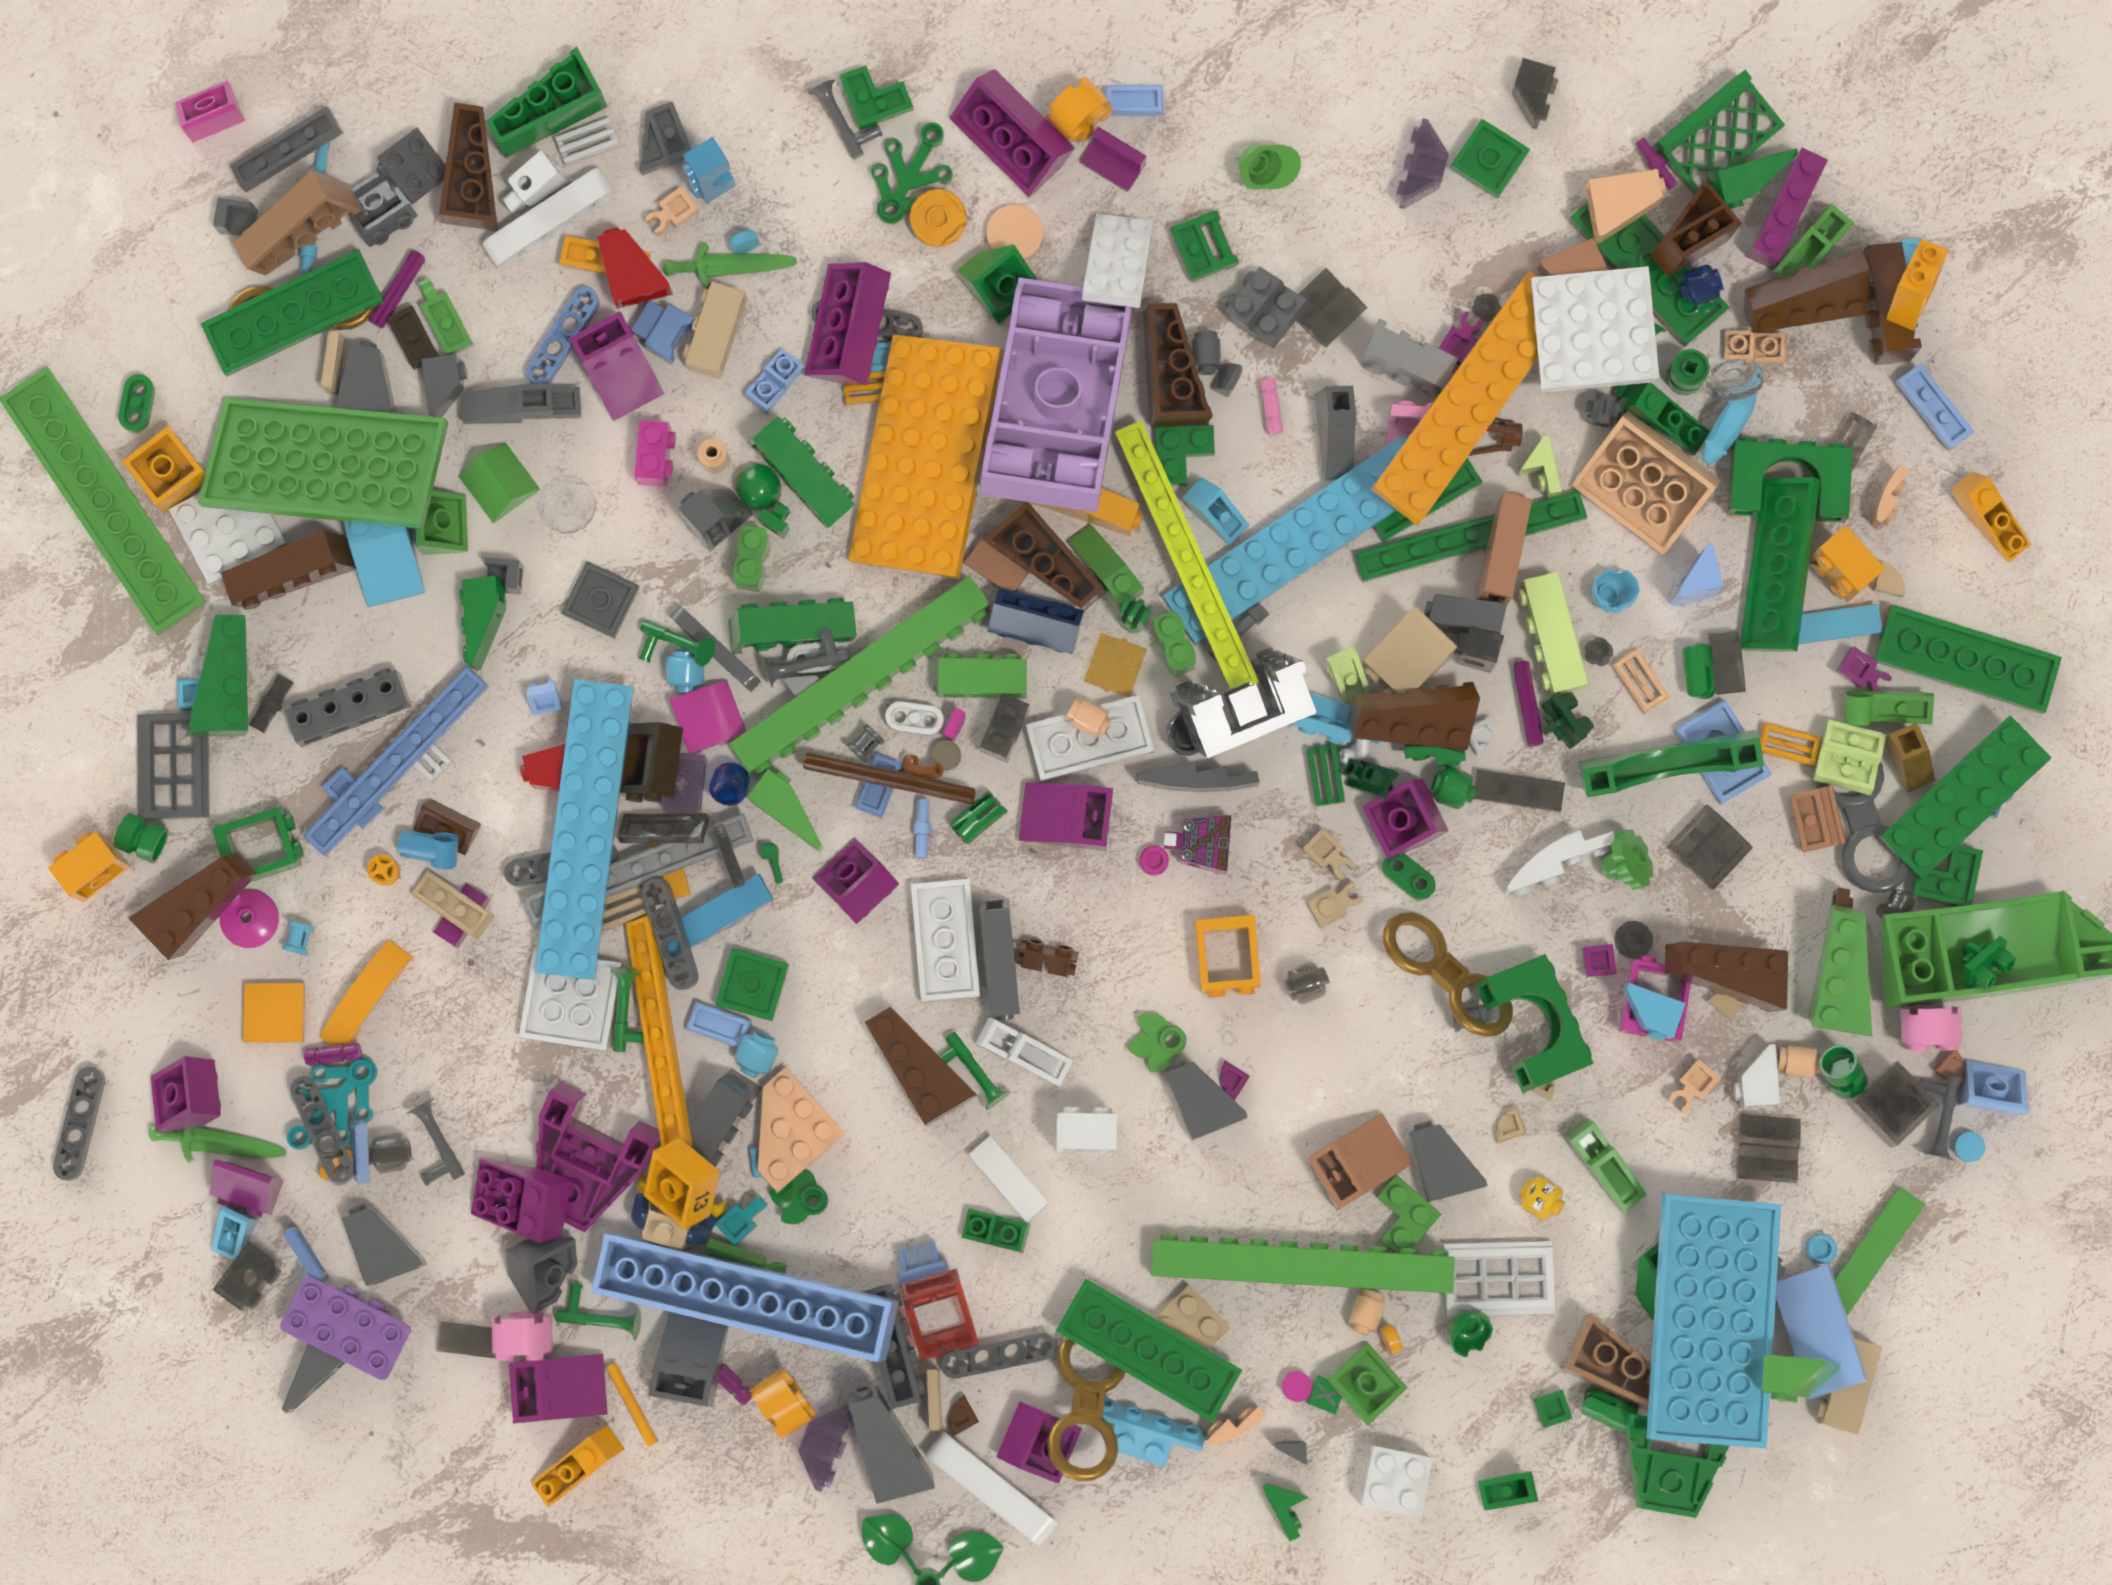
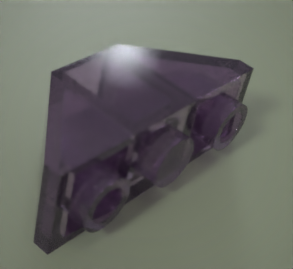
(1423, 166)
(824, 1444)

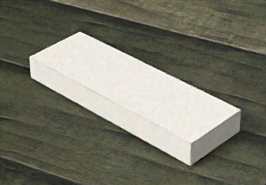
(1008, 1178)

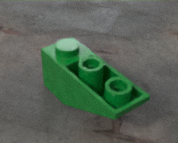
(1664, 416)
(483, 611)

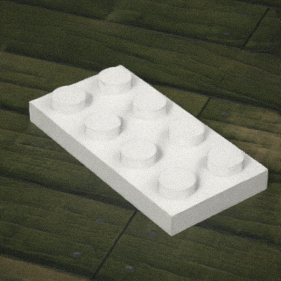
(1117, 260)
(1067, 750)
(945, 940)

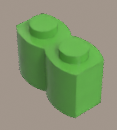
(753, 550)
(1170, 636)

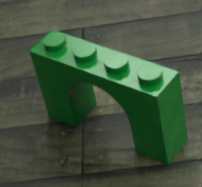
(1827, 463)
(1537, 983)

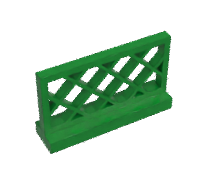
(1710, 110)

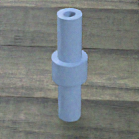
(922, 828)

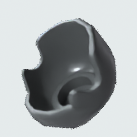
(1178, 736)

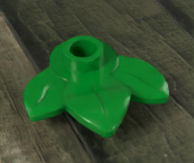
(795, 1199)

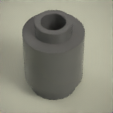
(1207, 352)

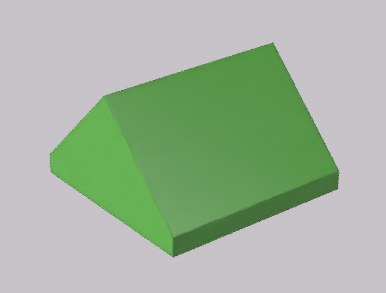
(498, 481)
(444, 525)

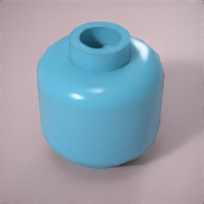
(683, 671)
(756, 1053)

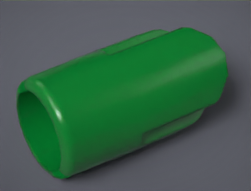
(1134, 615)
(1698, 670)
(978, 817)
(1606, 1408)

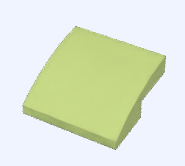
(1849, 757)

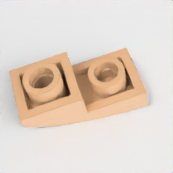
(1756, 347)
(1885, 504)
(1225, 1430)

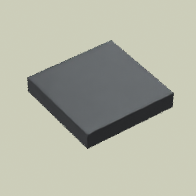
(600, 600)

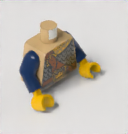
(662, 1230)

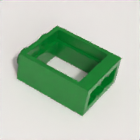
(285, 824)

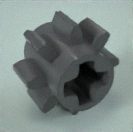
(1603, 410)

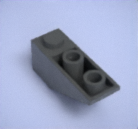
(1336, 429)

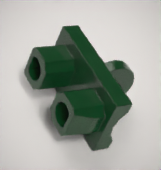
(1562, 720)
(1369, 778)

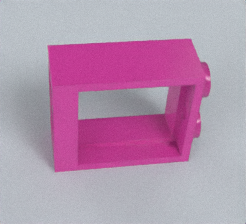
(1649, 965)

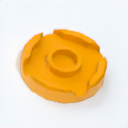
(938, 217)

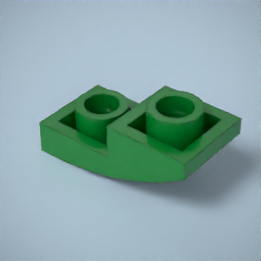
(1446, 756)
(995, 1230)

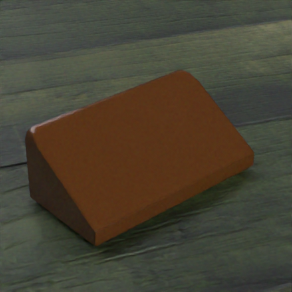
(439, 818)

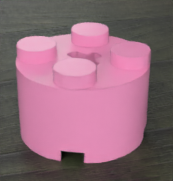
(1931, 1026)
(522, 1335)

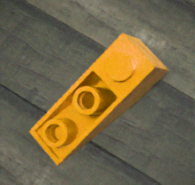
(1990, 514)
(577, 1465)

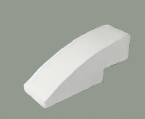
(1024, 1051)

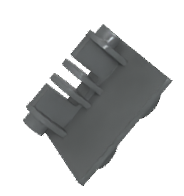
(412, 165)

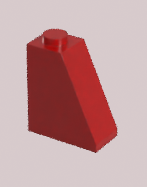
(629, 270)
(544, 768)

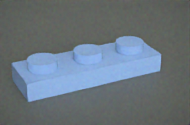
(1934, 406)

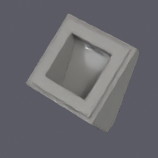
(800, 684)

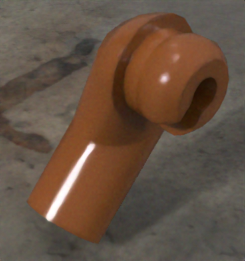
(911, 767)

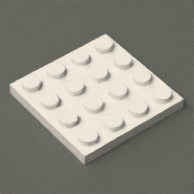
(1595, 329)

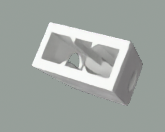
(535, 182)

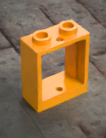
(1917, 284)
(1227, 924)

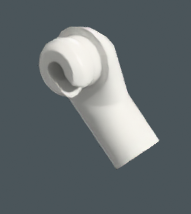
(1357, 751)

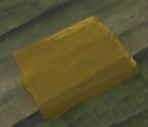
(1115, 665)

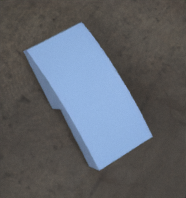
(774, 381)

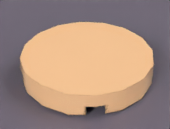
(1016, 226)

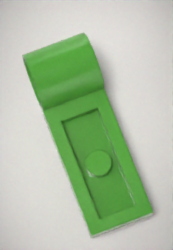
(1888, 706)

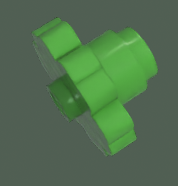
(1628, 860)

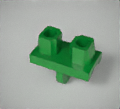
(1981, 959)

